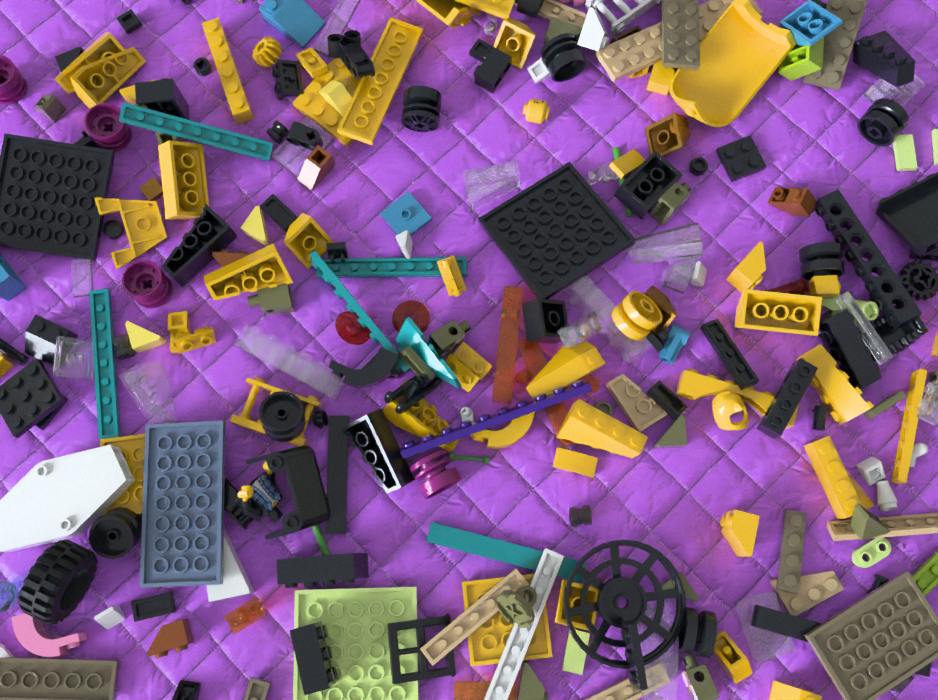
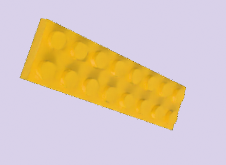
(376, 93)

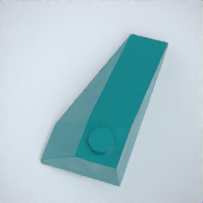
(412, 336)

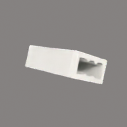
(234, 576)

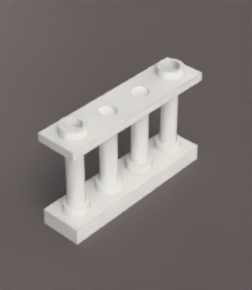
(630, 15)

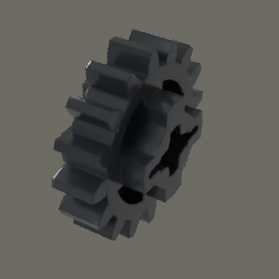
(918, 278)

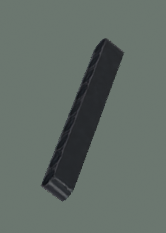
(794, 627)

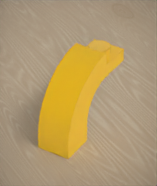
(508, 436)

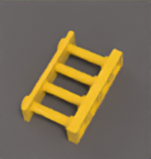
(244, 419)

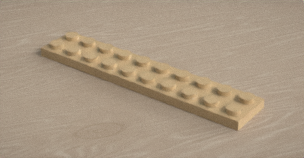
(645, 46)

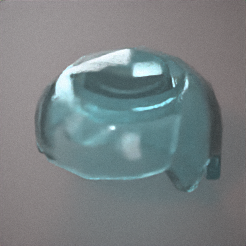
(8, 595)

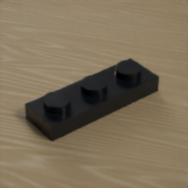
(634, 655)

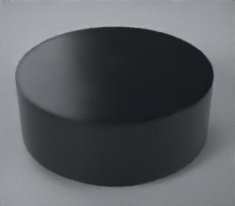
(113, 229)

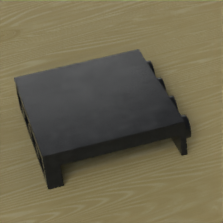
(914, 214)

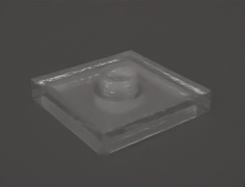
(73, 358)

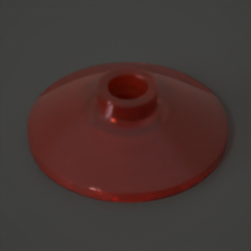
(420, 313)
(350, 329)

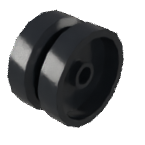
(883, 122)
(821, 260)
(282, 416)
(115, 533)
(698, 633)

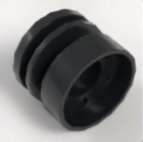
(563, 57)
(421, 108)

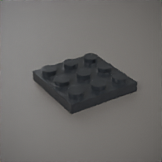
(28, 398)

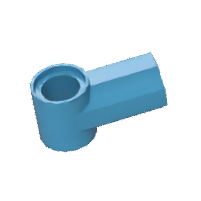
(675, 341)

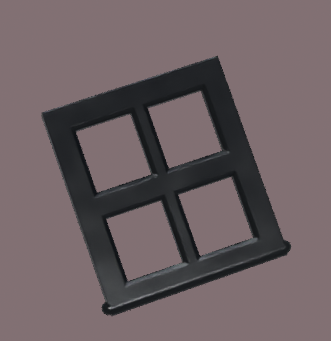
(423, 672)

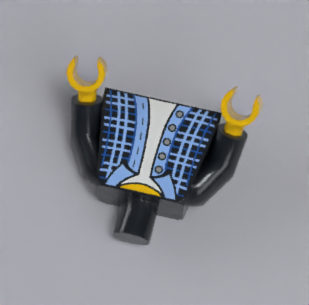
(260, 497)

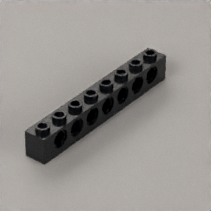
(876, 261)

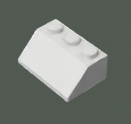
(593, 32)

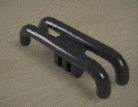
(413, 391)

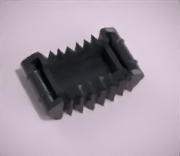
(901, 338)

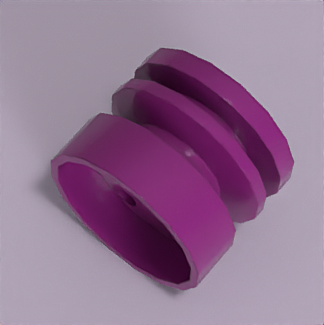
(12, 83)
(105, 129)
(143, 275)
(435, 473)

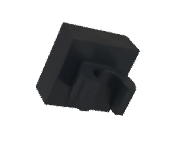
(337, 250)
(656, 339)

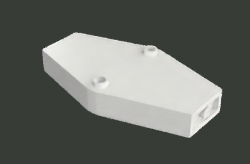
(62, 497)

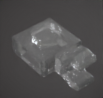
(603, 173)

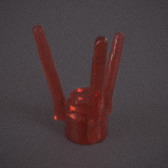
(796, 287)

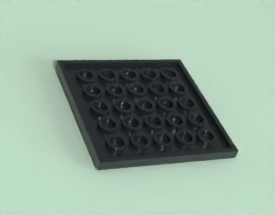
(51, 195)
(556, 231)

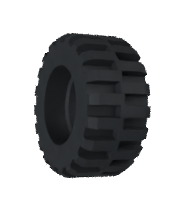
(57, 581)

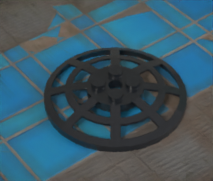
(636, 601)

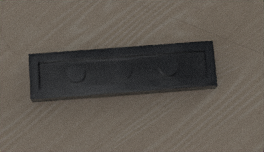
(729, 354)

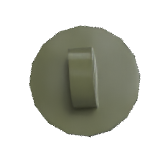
(516, 608)

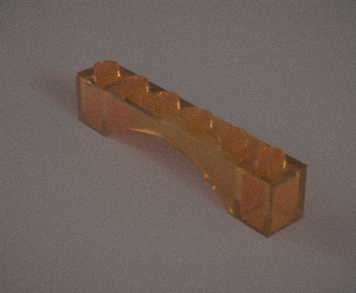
(507, 345)

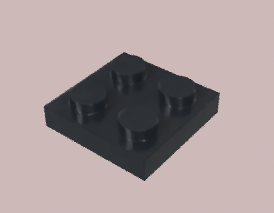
(741, 158)

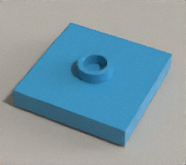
(406, 215)

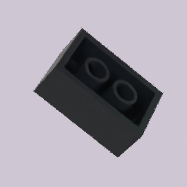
(647, 184)
(313, 657)

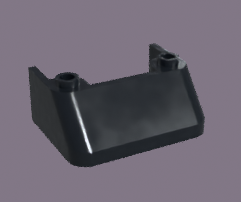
(305, 488)

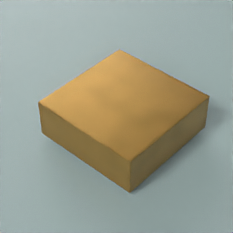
(152, 189)

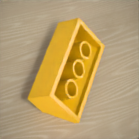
(183, 179)
(778, 312)

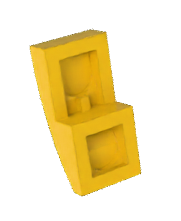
(177, 324)
(575, 462)

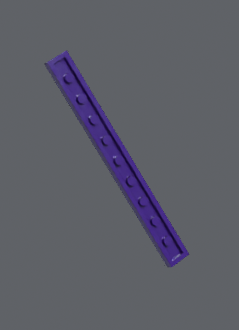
(486, 420)

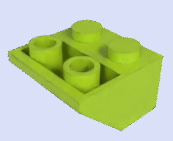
(802, 61)

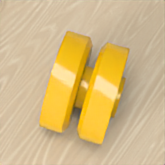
(636, 315)

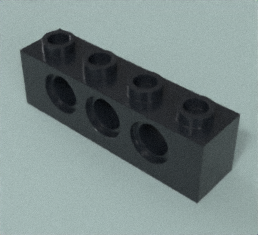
(787, 398)

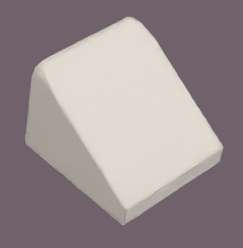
(539, 71)
(405, 243)
(698, 275)
(871, 470)
(110, 617)

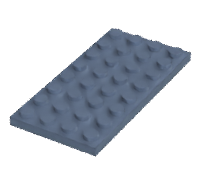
(183, 504)

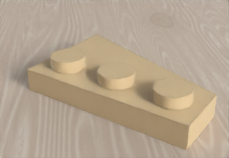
(636, 405)
(813, 590)

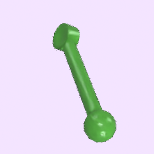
(454, 457)

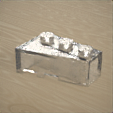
(489, 183)

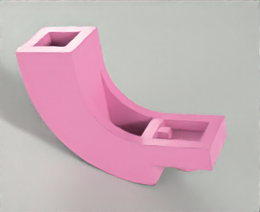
(35, 639)

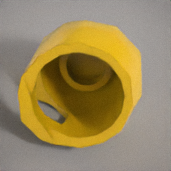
(726, 404)

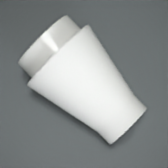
(885, 497)

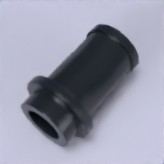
(819, 418)

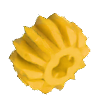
(267, 51)

